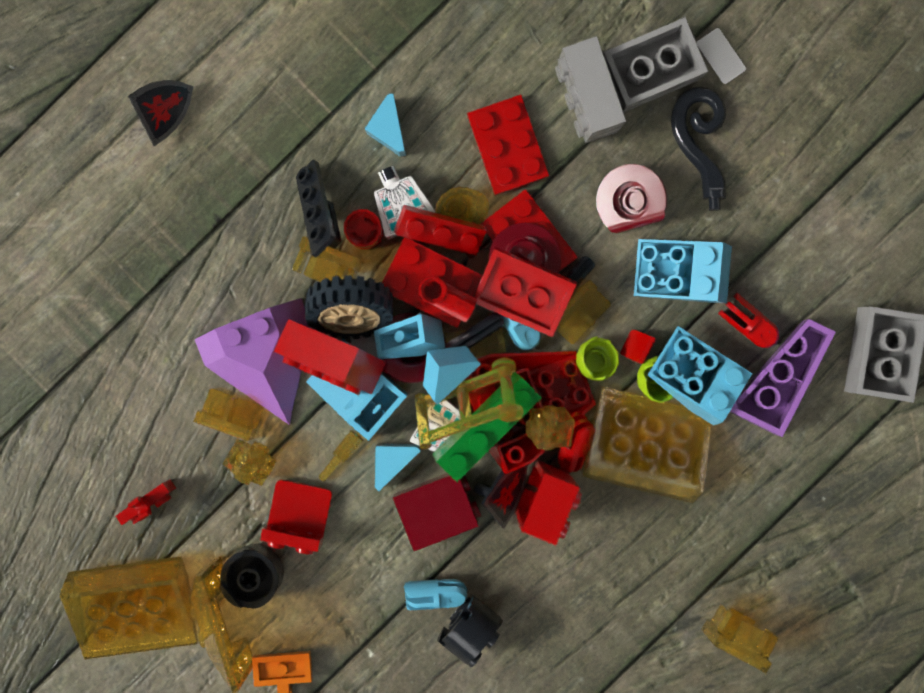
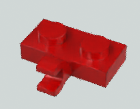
(140, 507)

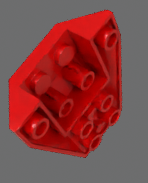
(554, 379)

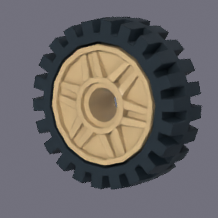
(348, 307)

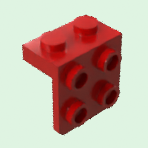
(297, 517)

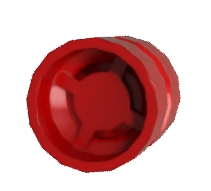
(363, 229)

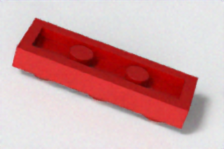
(440, 230)

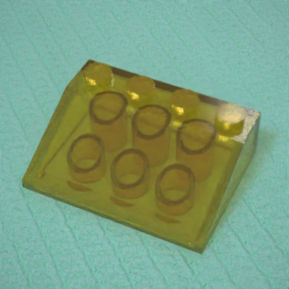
(648, 446)
(130, 607)

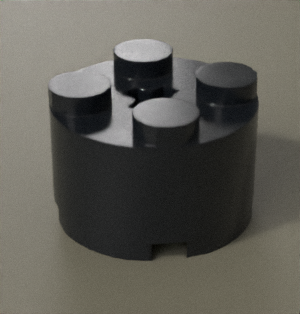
(255, 592)
(470, 630)

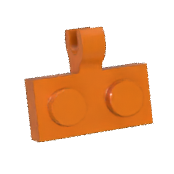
(282, 670)

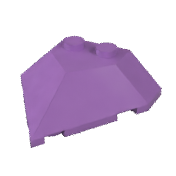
(247, 360)

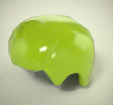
(597, 359)
(648, 386)

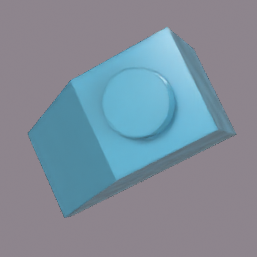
(409, 337)

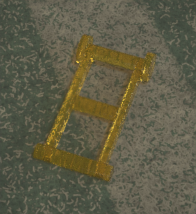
(507, 412)

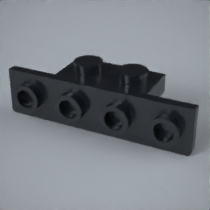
(317, 210)

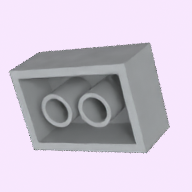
(655, 64)
(590, 90)
(885, 354)

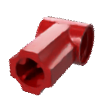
(449, 299)

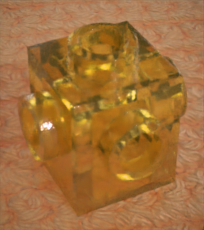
(550, 427)
(249, 462)

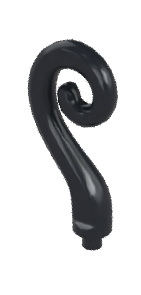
(712, 178)

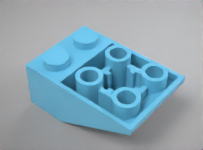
(683, 270)
(699, 376)
(363, 411)

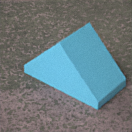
(386, 127)
(446, 370)
(391, 460)

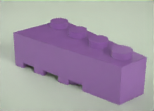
(782, 381)

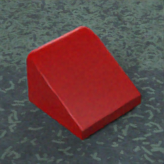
(637, 346)

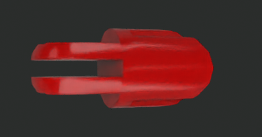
(757, 327)
(573, 458)

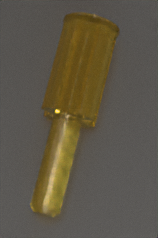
(342, 453)

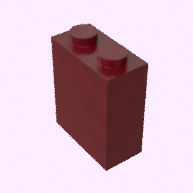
(436, 510)

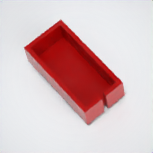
(546, 511)

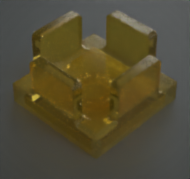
(327, 264)
(740, 638)

